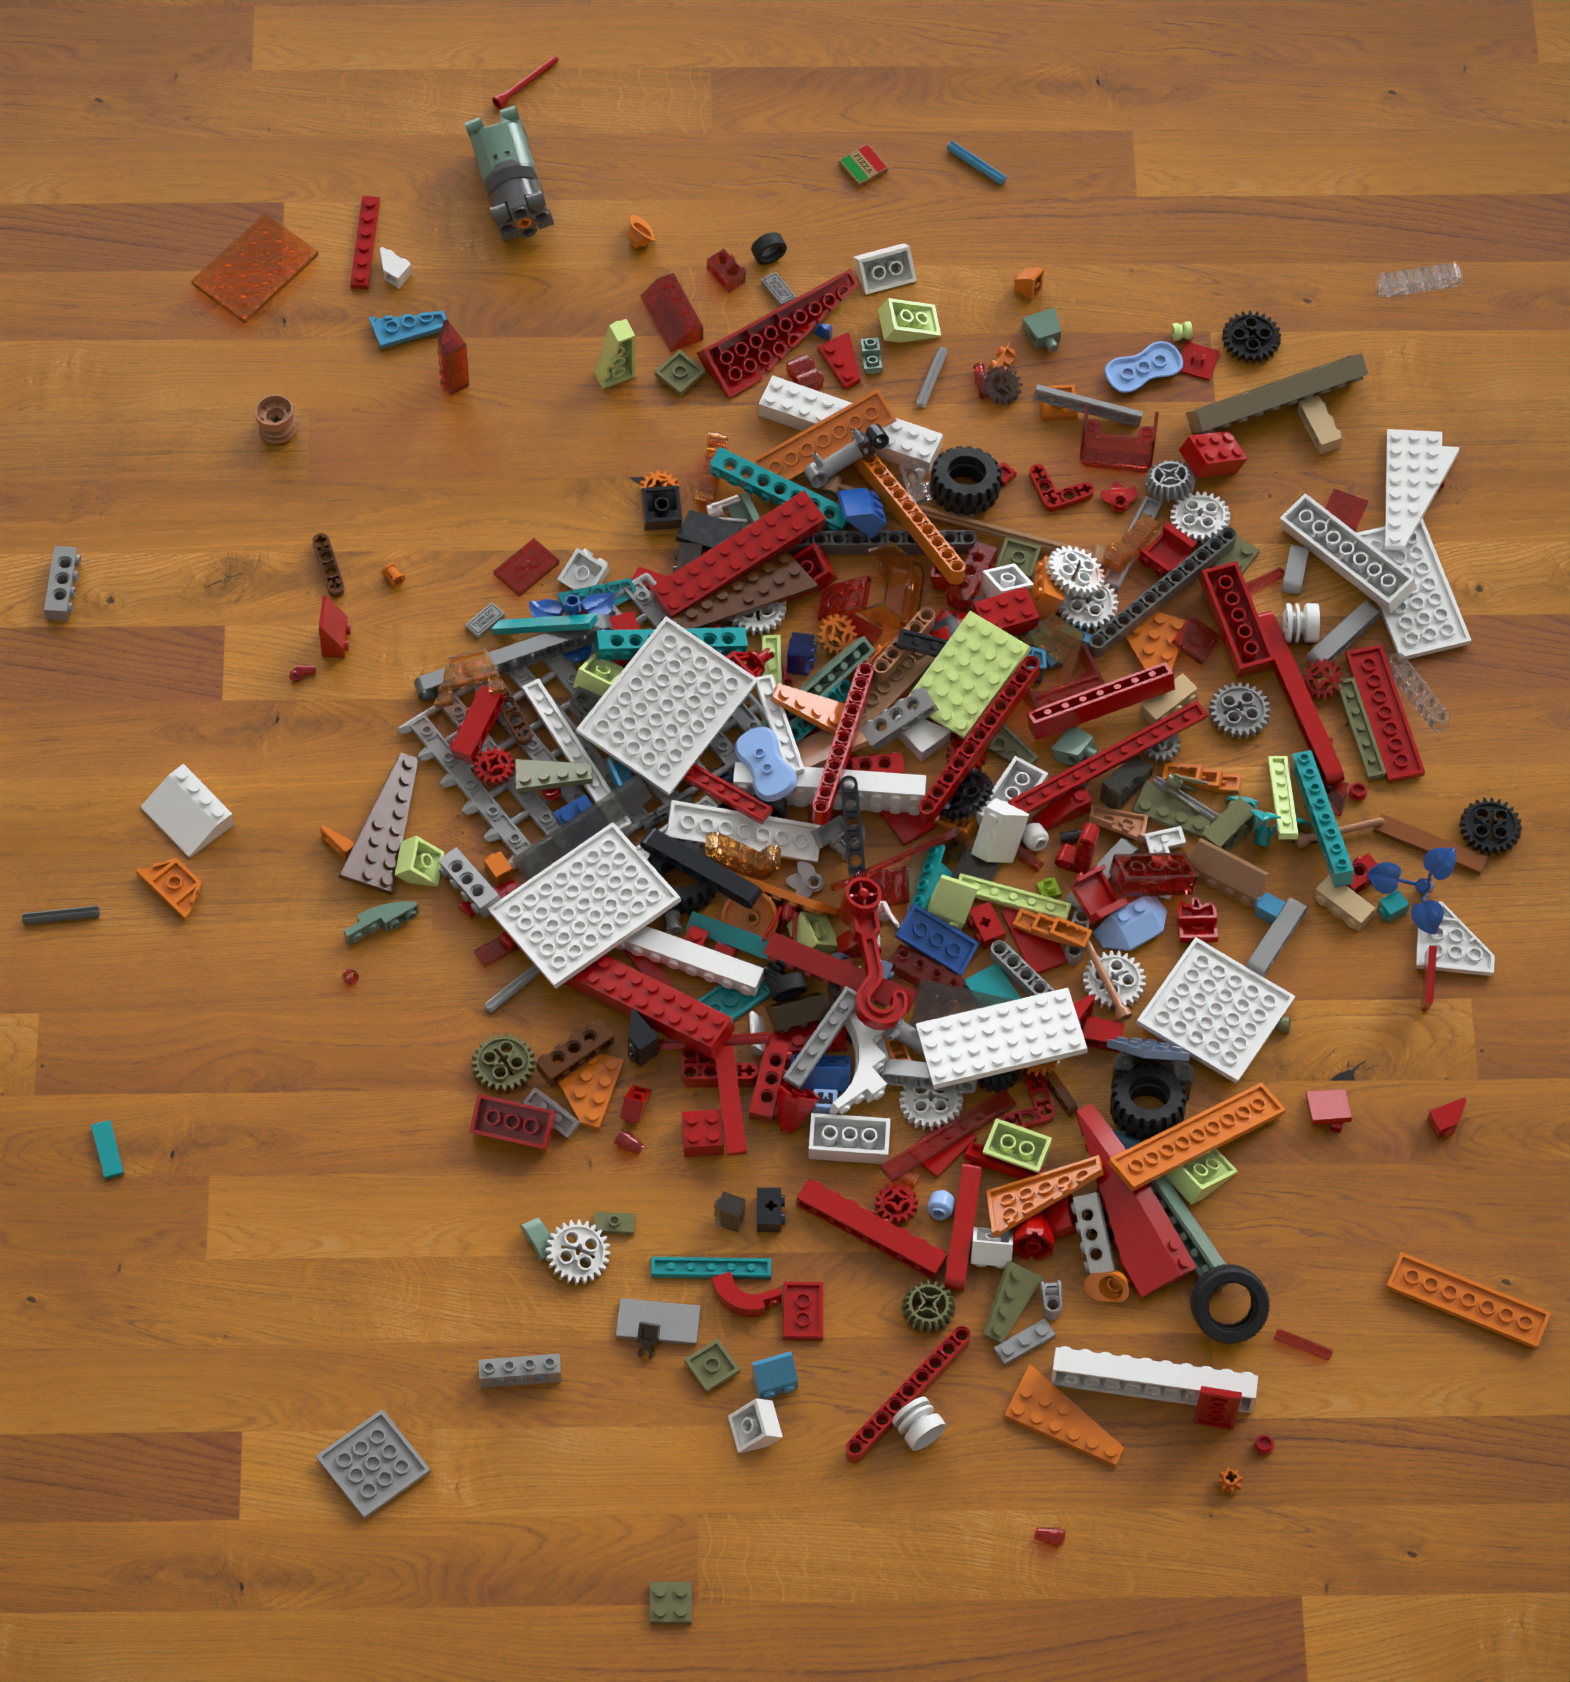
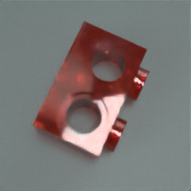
(726, 270)

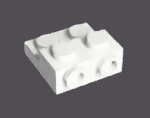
(584, 570)

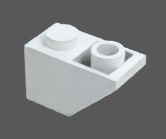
(395, 269)

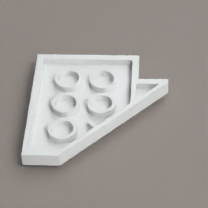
(1456, 948)

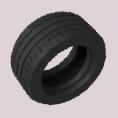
(1209, 1283)

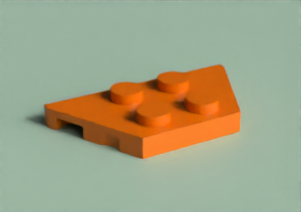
(173, 884)

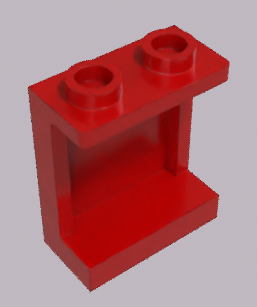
(1167, 550)
(1096, 894)

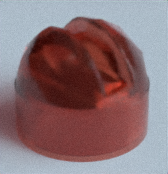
(352, 979)

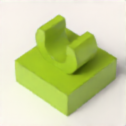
(1049, 888)

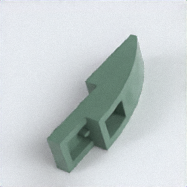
(386, 916)

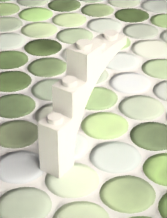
(868, 1061)

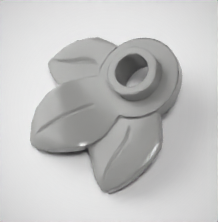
(802, 880)

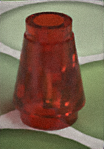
(628, 1142)
(1051, 1535)

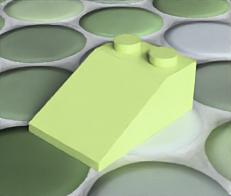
(908, 321)
(952, 900)
(1201, 1176)

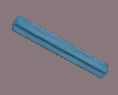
(976, 162)

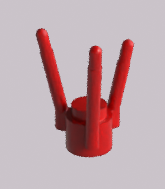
(786, 913)

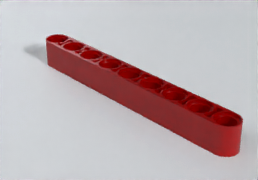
(911, 1385)

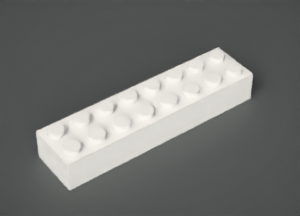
(1347, 553)

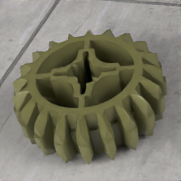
(938, 1296)

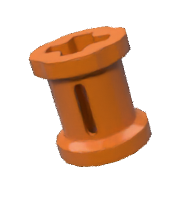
(394, 576)

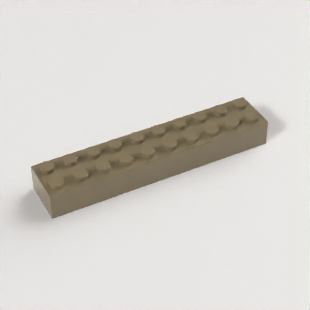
(1277, 394)

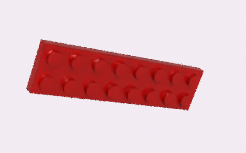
(1385, 713)

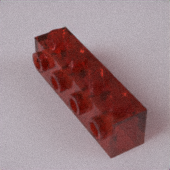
(913, 967)

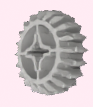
(1170, 481)

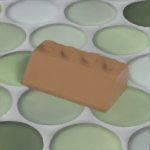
(1228, 873)

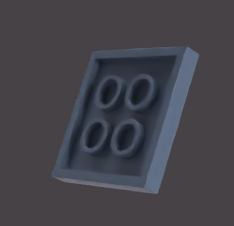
(1148, 1048)

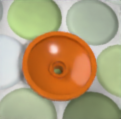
(740, 916)

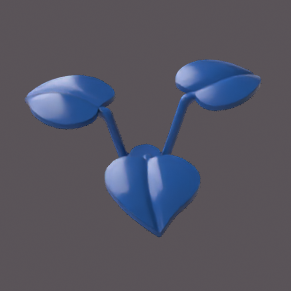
(594, 604)
(1429, 913)

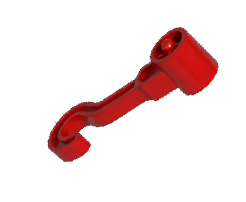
(859, 913)

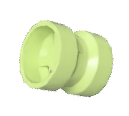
(1182, 331)

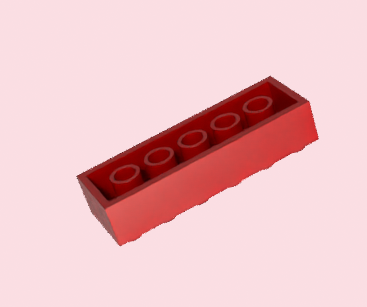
(1236, 619)

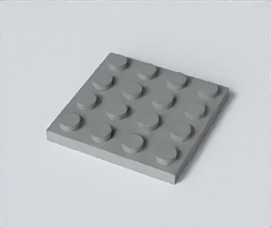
(373, 1464)

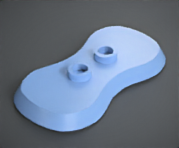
(1155, 361)
(761, 755)

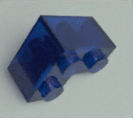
(801, 653)

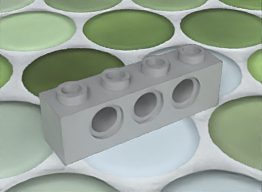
(62, 557)
(909, 719)
(456, 861)
(1102, 1242)
(519, 1370)

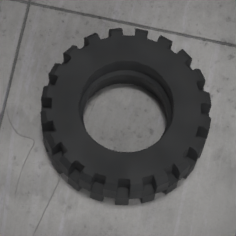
(965, 463)
(693, 896)
(1147, 1082)

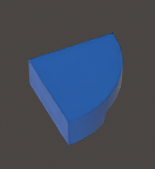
(823, 331)

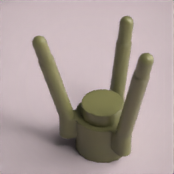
(1175, 782)

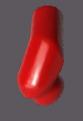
(300, 671)

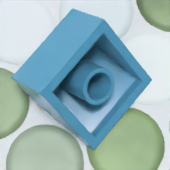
(774, 1375)

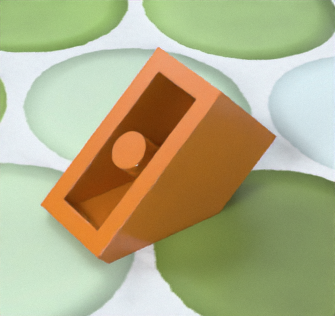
(1029, 282)

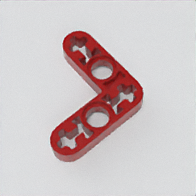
(1058, 496)
(1036, 1111)

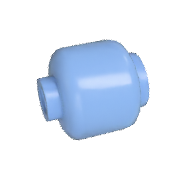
(941, 1205)

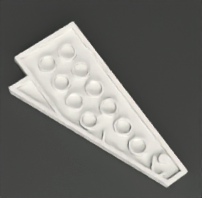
(1413, 475)

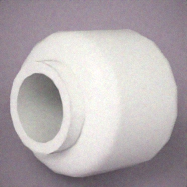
(1035, 837)

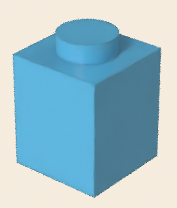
(1268, 907)

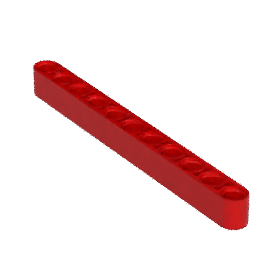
(1301, 703)
(842, 744)
(976, 746)

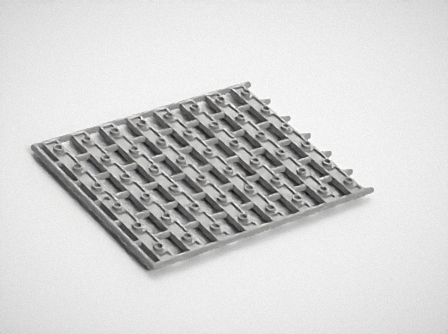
(534, 807)

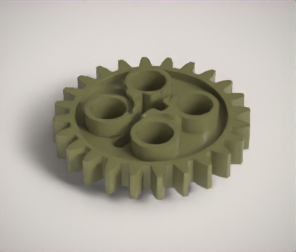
(487, 1071)

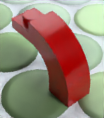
(740, 1302)

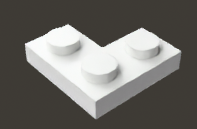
(1164, 840)

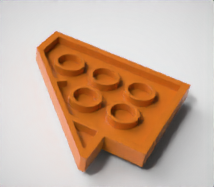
(1153, 640)
(591, 1088)

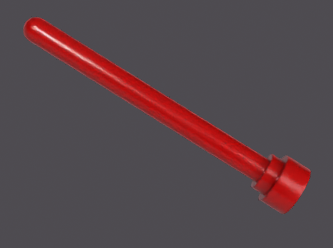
(501, 100)

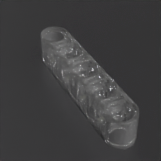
(1418, 280)
(1420, 701)

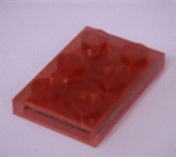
(844, 597)

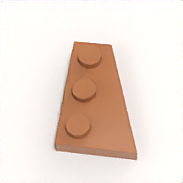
(1119, 821)

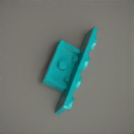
(930, 875)

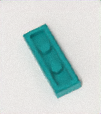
(107, 1149)

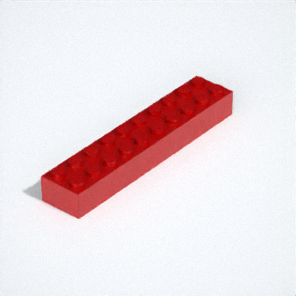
(739, 554)
(656, 1003)

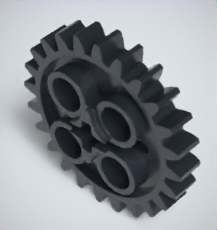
(1251, 337)
(969, 796)
(1508, 828)

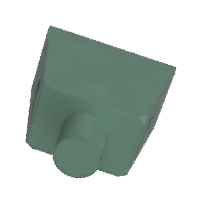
(1043, 329)
(1074, 747)

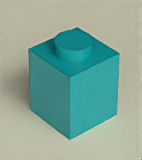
(1392, 906)

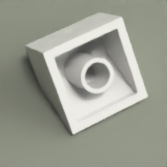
(1003, 580)
(991, 1250)
(755, 1425)

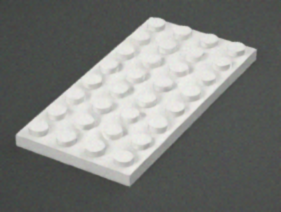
(1429, 616)
(1001, 1038)

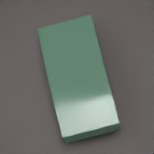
(871, 356)
(537, 1234)

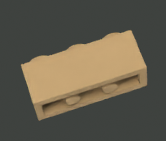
(1319, 424)
(1168, 703)
(1344, 904)

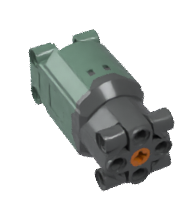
(509, 175)

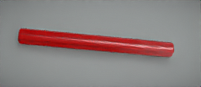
(734, 1039)

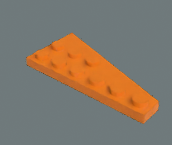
(794, 899)
(1026, 1197)
(1052, 1414)

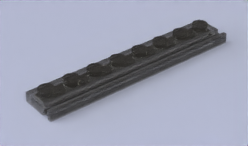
(582, 827)

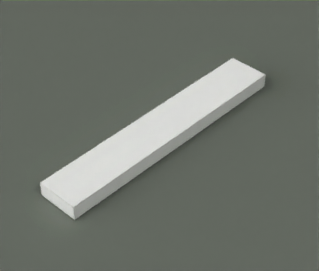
(779, 724)

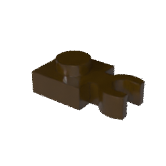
(953, 850)
(648, 1335)

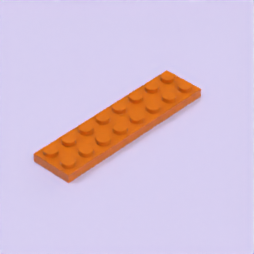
(826, 436)
(1468, 1300)

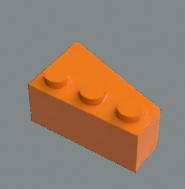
(1045, 595)

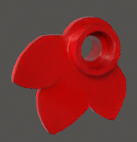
(1118, 495)

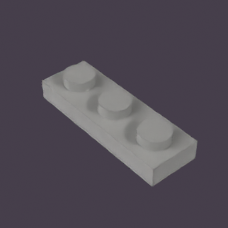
(564, 1123)
(1024, 1342)

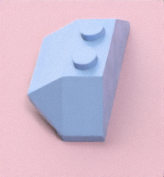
(1132, 924)

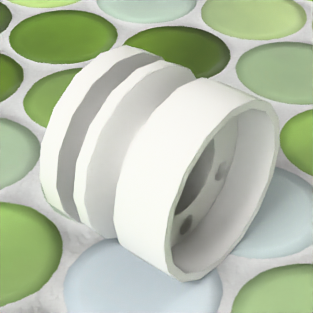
(1301, 622)
(919, 1423)

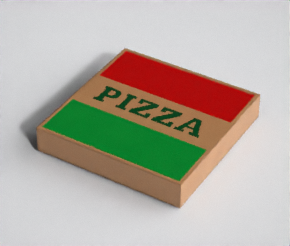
(863, 165)

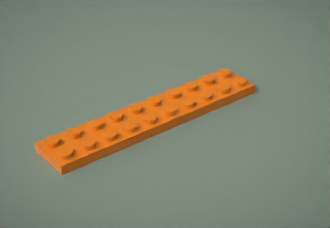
(1196, 1136)

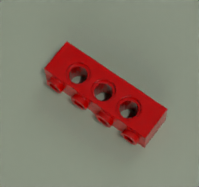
(874, 762)
(773, 1052)

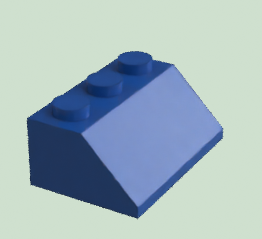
(863, 510)
(830, 1073)

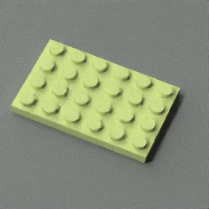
(971, 673)

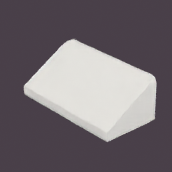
(756, 1025)

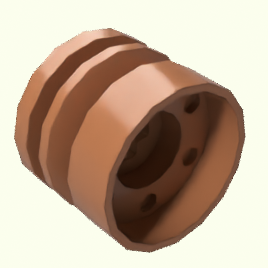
(276, 419)

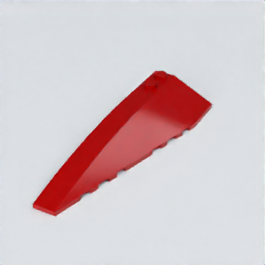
(757, 347)
(1142, 1231)

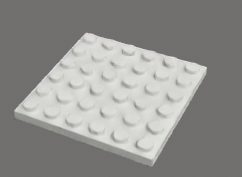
(1215, 1010)

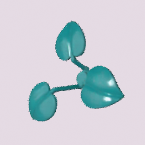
(1263, 831)

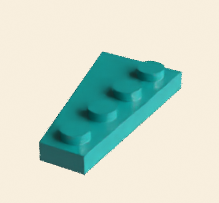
(610, 587)

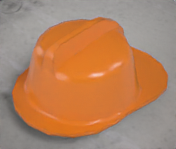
(639, 232)
(1107, 1286)

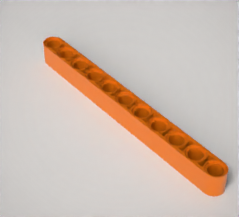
(912, 518)

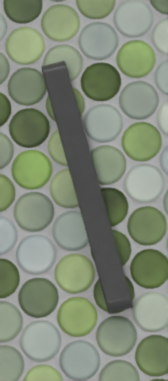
(901, 537)
(1159, 599)
(522, 654)

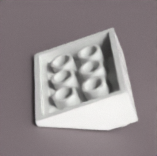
(187, 811)

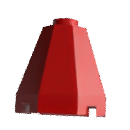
(794, 1106)
(1034, 1238)

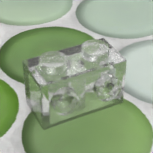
(915, 482)

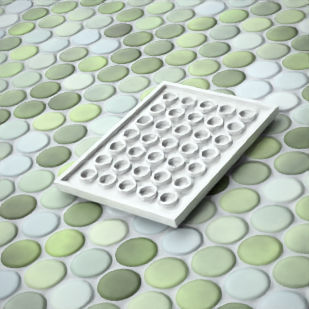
(667, 706)
(584, 905)

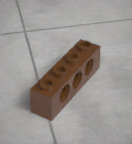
(571, 1062)

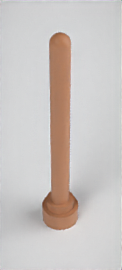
(1304, 839)
(1122, 1012)

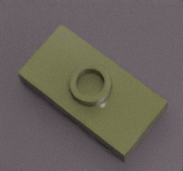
(615, 1223)

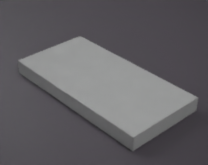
(677, 1321)

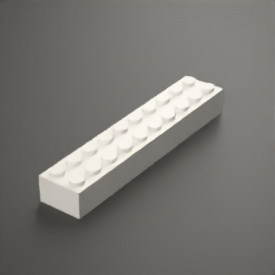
(804, 407)
(876, 789)
(1146, 1377)

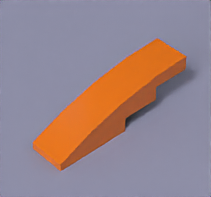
(1216, 779)
(1052, 929)

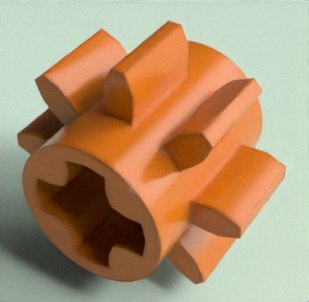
(1233, 1476)

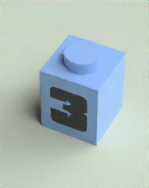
(825, 1101)

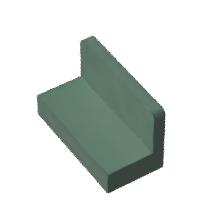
(744, 509)

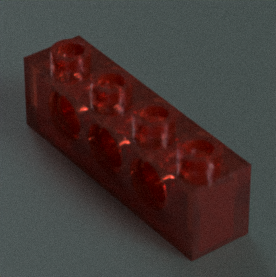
(978, 559)

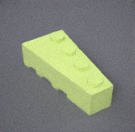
(617, 355)

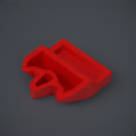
(1197, 922)

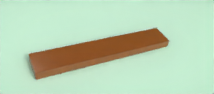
(1426, 841)

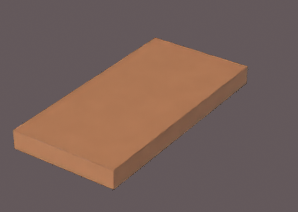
(816, 748)

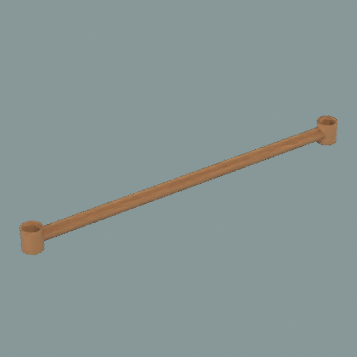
(834, 485)

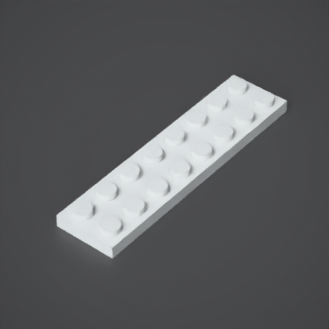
(694, 821)

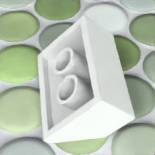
(885, 268)
(1000, 832)

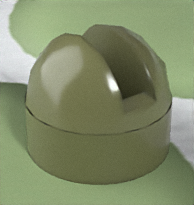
(1284, 1025)

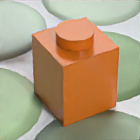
(498, 868)

